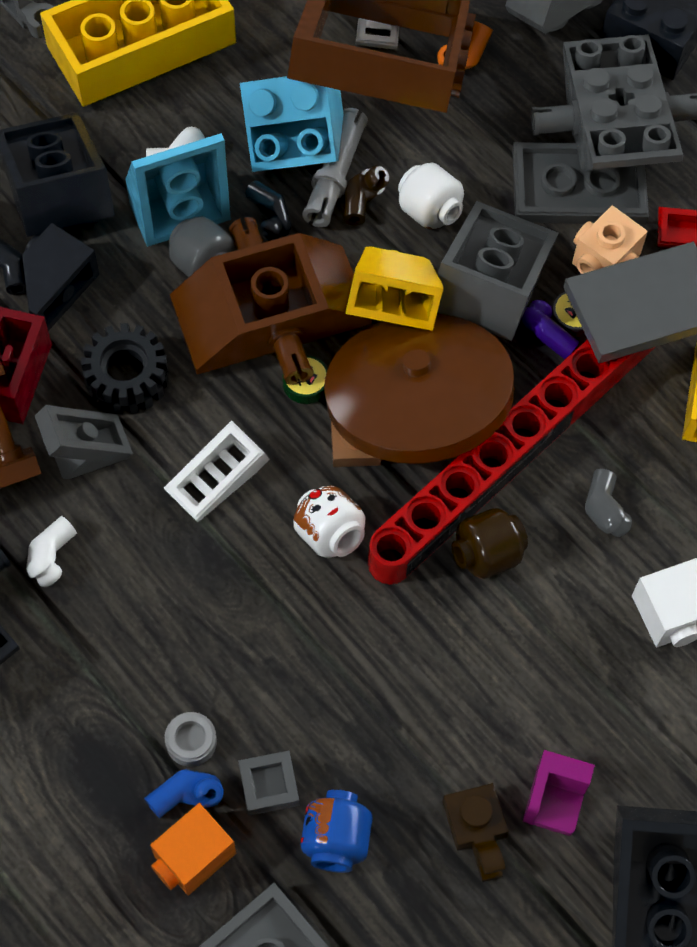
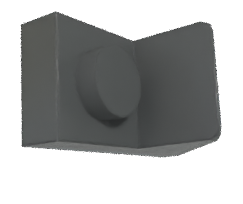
(82, 439)

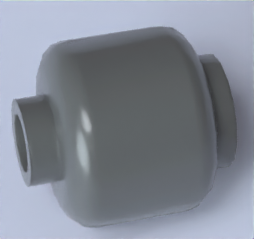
(196, 242)

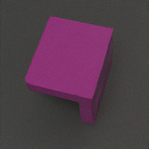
(558, 792)

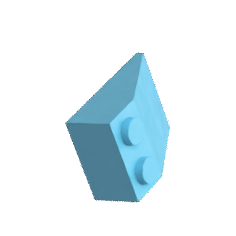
(178, 187)

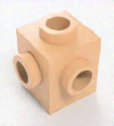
(608, 241)

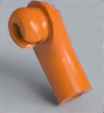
(479, 40)

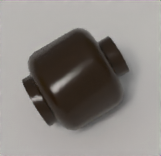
(489, 543)

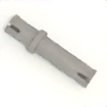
(330, 180)

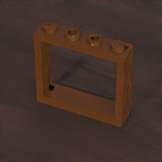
(382, 73)

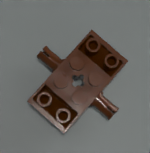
(265, 301)

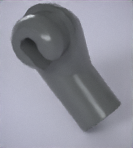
(603, 508)

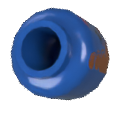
(336, 831)

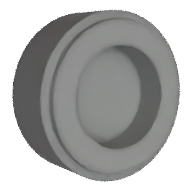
(190, 739)

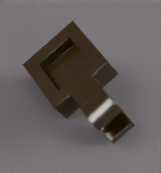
(478, 823)

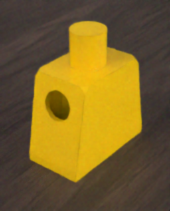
(395, 289)

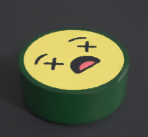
(312, 389)

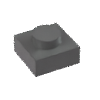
(269, 783)

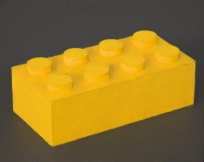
(127, 42)

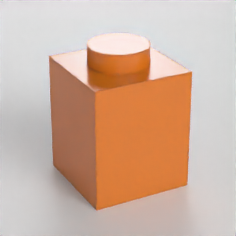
(191, 850)

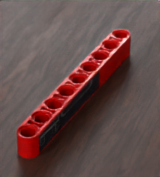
(507, 447)

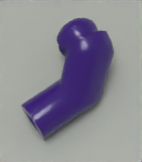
(539, 322)

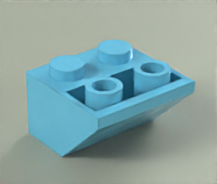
(291, 123)

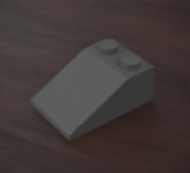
(494, 269)

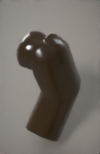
(361, 190)

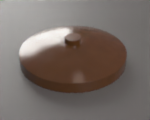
(419, 390)

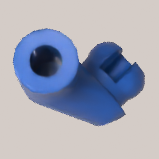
(186, 788)

